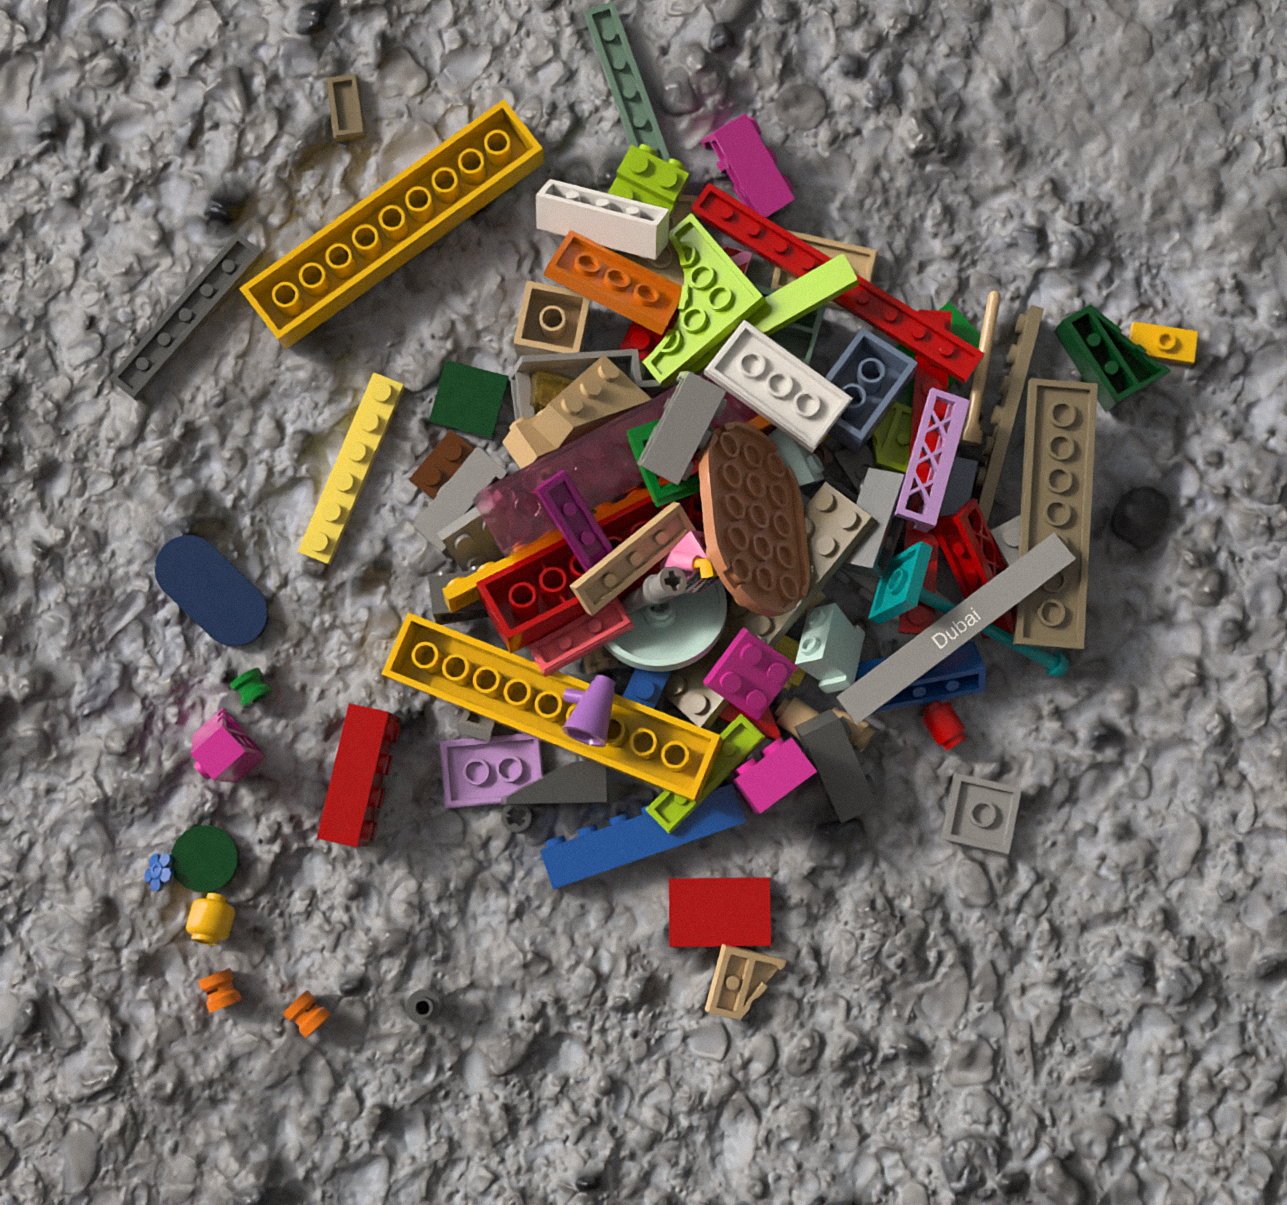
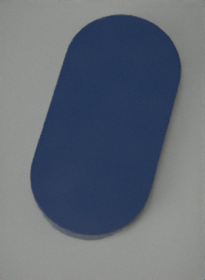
(211, 591)

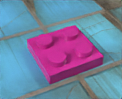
(750, 674)

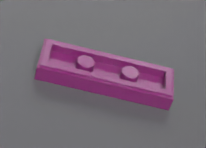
(574, 519)

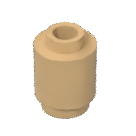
(794, 713)

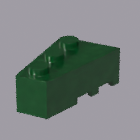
(1107, 357)

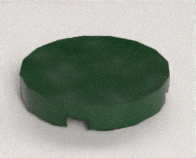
(205, 858)

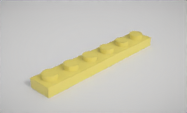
(351, 469)

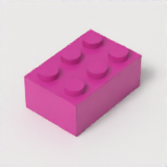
(773, 776)

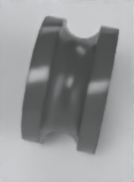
(515, 827)

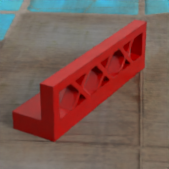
(965, 553)

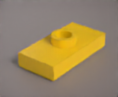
(1165, 342)

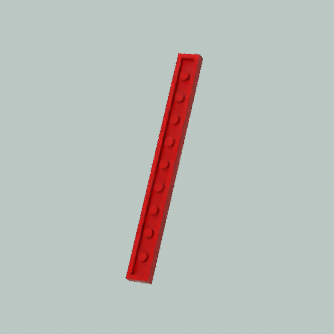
(863, 301)
(925, 378)

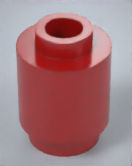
(943, 724)

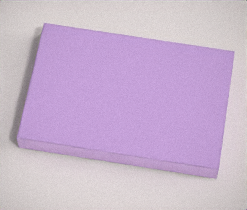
(486, 771)

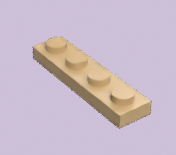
(632, 558)

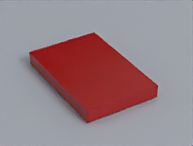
(719, 912)

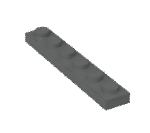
(186, 316)

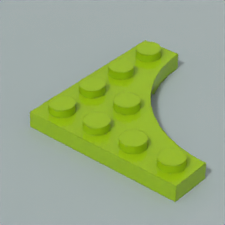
(710, 304)

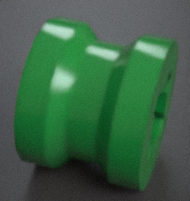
(251, 687)

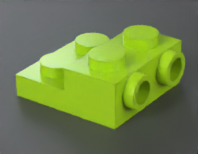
(650, 179)

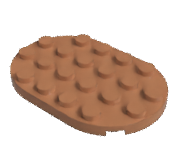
(753, 520)

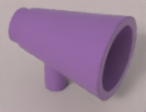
(592, 714)

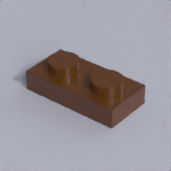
(441, 464)

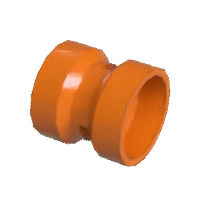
(219, 990)
(306, 1014)

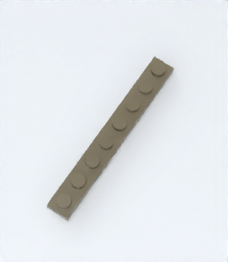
(1004, 415)

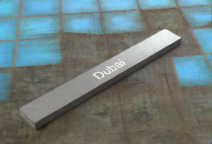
(955, 628)

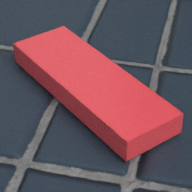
(580, 637)

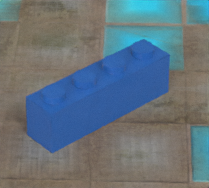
(953, 677)

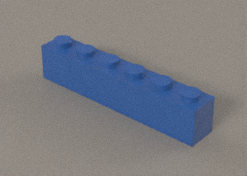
(635, 838)

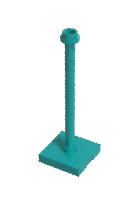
(904, 588)

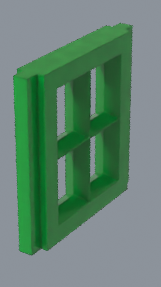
(669, 492)

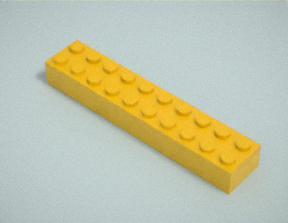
(394, 224)
(518, 696)

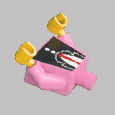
(692, 560)

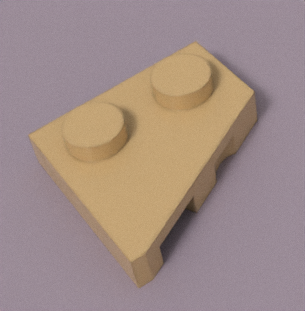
(739, 980)

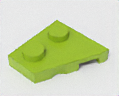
(892, 439)

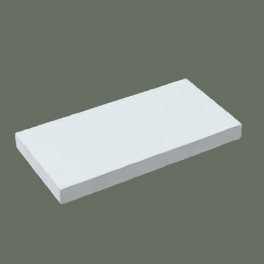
(778, 386)

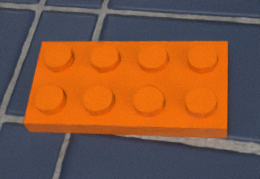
(614, 282)

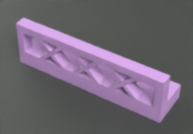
(939, 460)

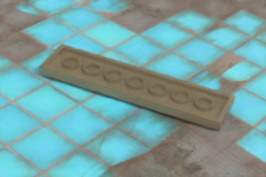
(1057, 500)
(832, 532)

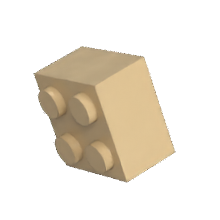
(551, 320)

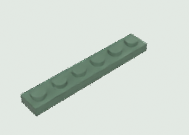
(624, 78)

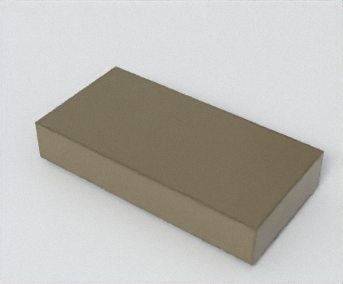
(346, 108)

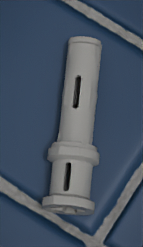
(655, 589)

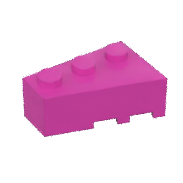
(750, 165)
(224, 749)

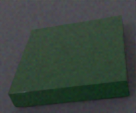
(469, 400)

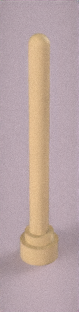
(971, 433)

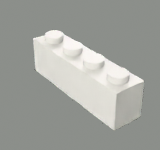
(603, 218)

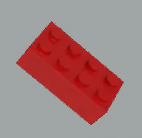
(358, 776)

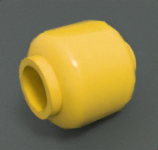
(210, 920)

